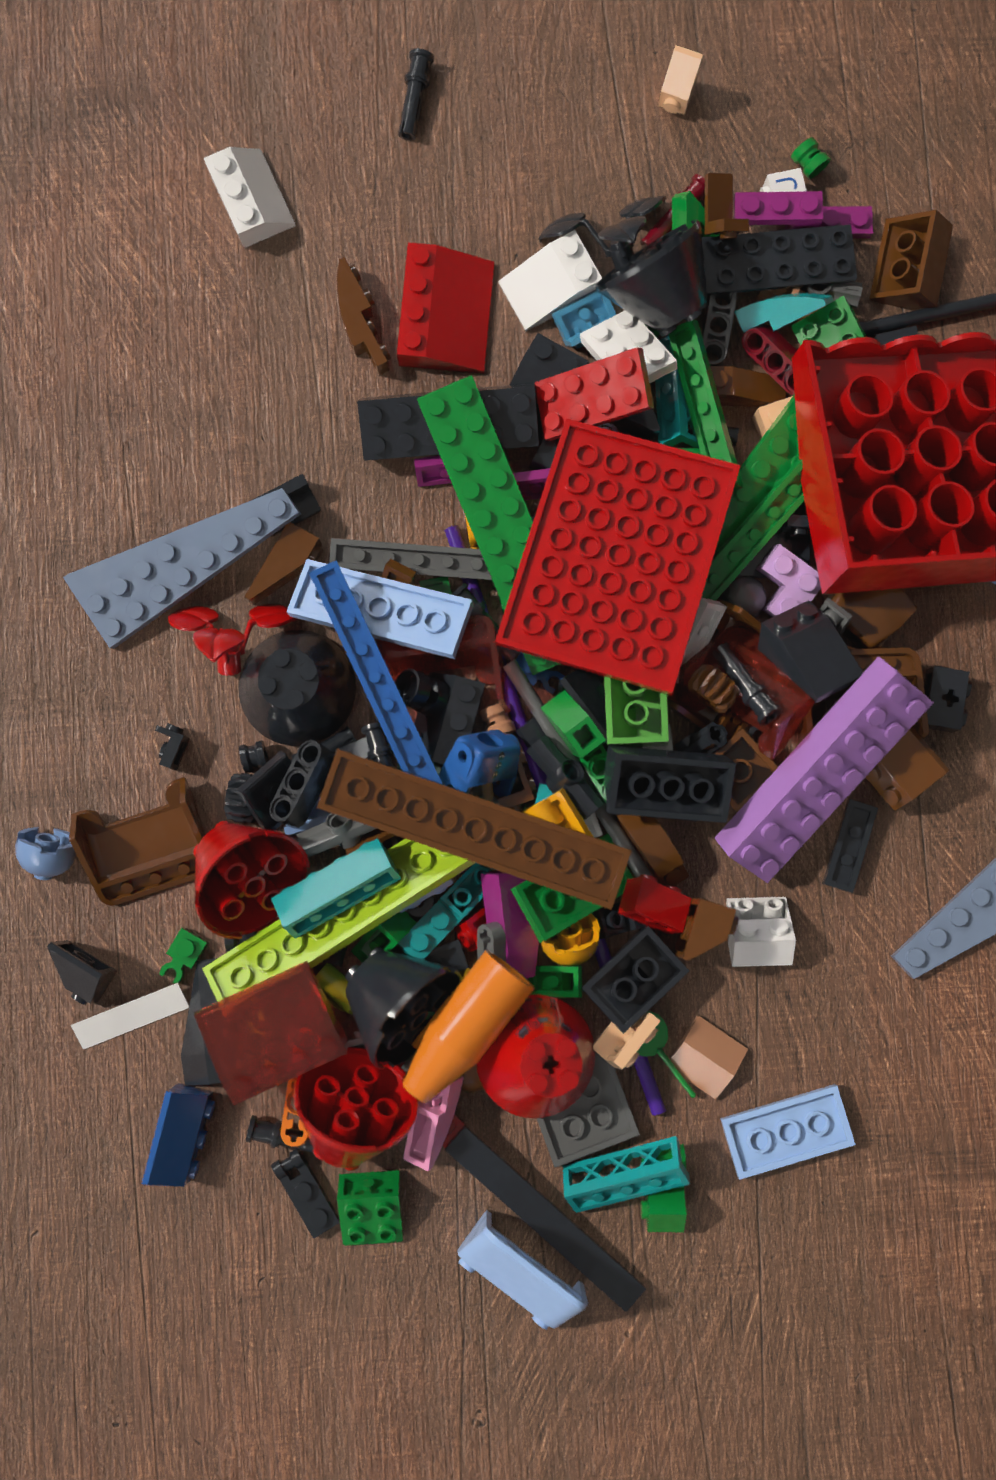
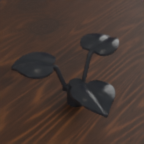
(622, 234)

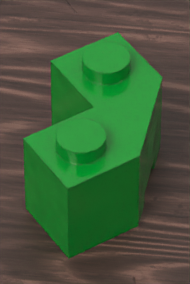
(665, 1209)

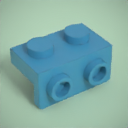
(581, 316)

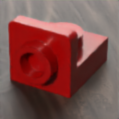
(468, 929)

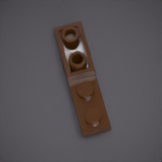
(356, 314)

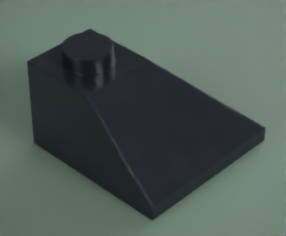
(80, 971)

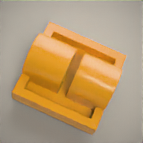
(560, 811)

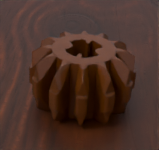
(713, 688)

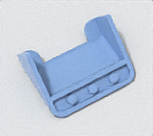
(520, 1275)

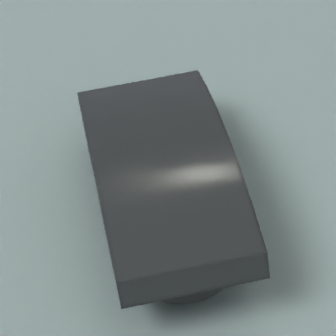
(837, 615)

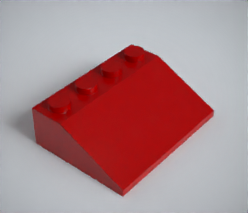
(444, 309)

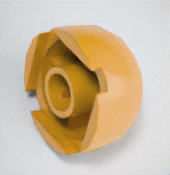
(575, 943)

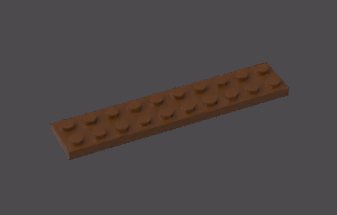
(474, 829)

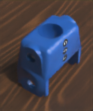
(482, 760)

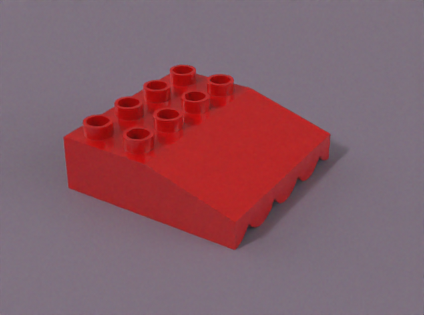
(899, 460)

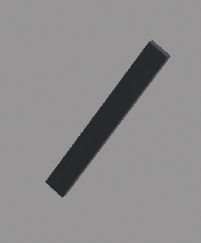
(545, 1218)

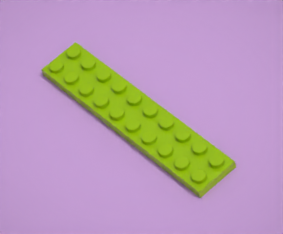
(276, 950)

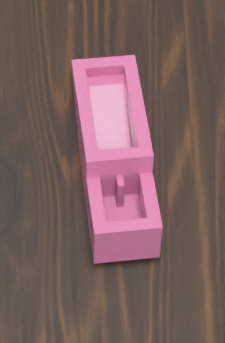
(432, 1126)

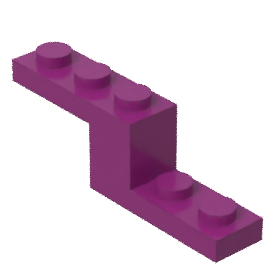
(800, 211)
(433, 472)

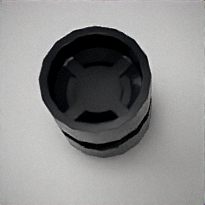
(422, 692)

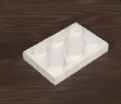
(625, 333)

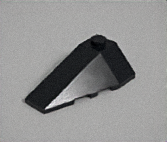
(195, 1058)

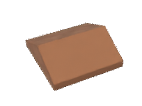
(708, 1057)

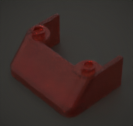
(475, 649)

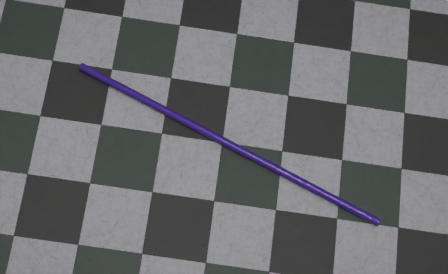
(518, 716)

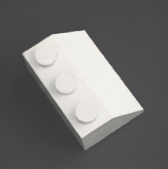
(249, 193)

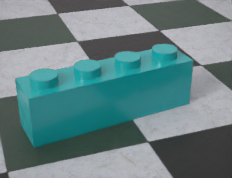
(335, 888)

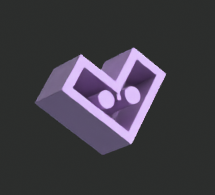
(794, 577)

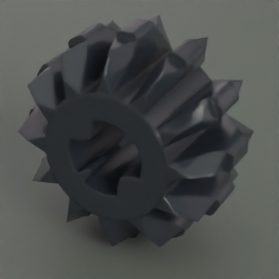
(235, 808)

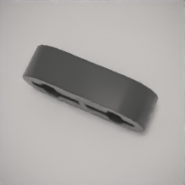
(491, 938)

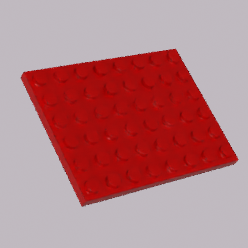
(618, 556)

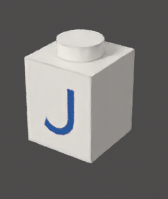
(784, 182)

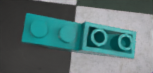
(445, 914)

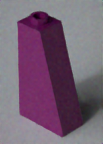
(503, 908)

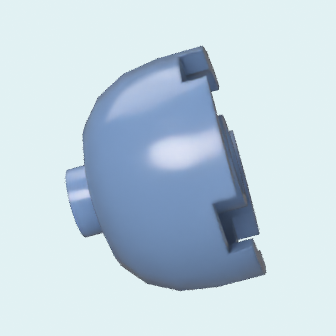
(44, 853)

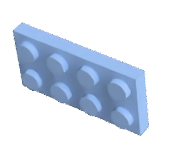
(787, 1131)

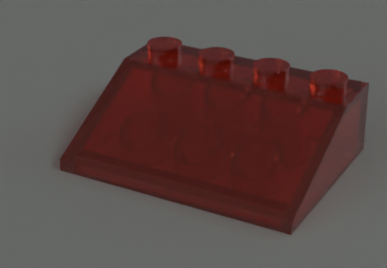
(271, 1032)

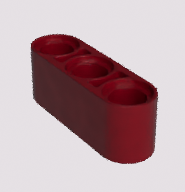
(767, 353)

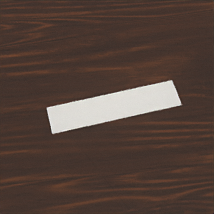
(130, 1016)

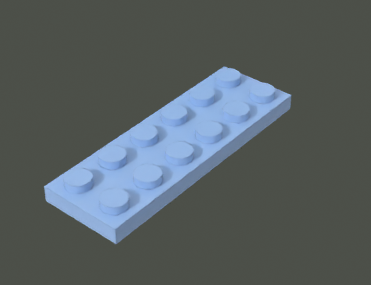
(392, 610)

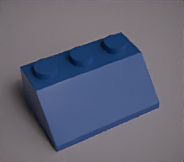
(179, 1136)

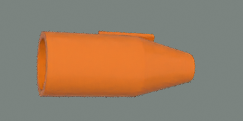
(465, 1025)

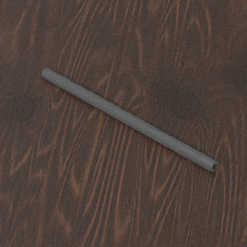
(608, 820)

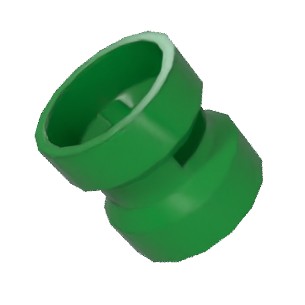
(810, 158)

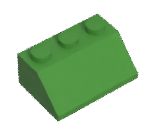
(635, 715)

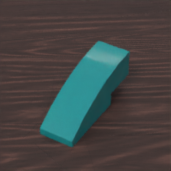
(780, 309)

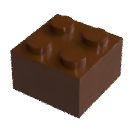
(751, 767)

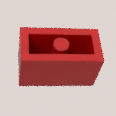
(655, 904)

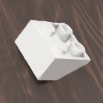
(762, 933)

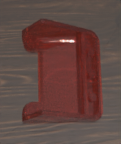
(780, 688)

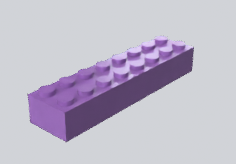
(823, 770)

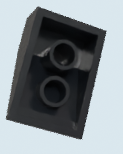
(543, 361)
(809, 651)
(635, 979)

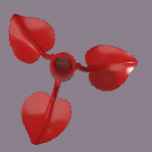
(226, 644)

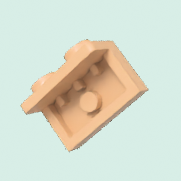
(620, 1048)

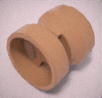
(497, 719)

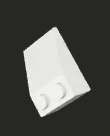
(550, 280)

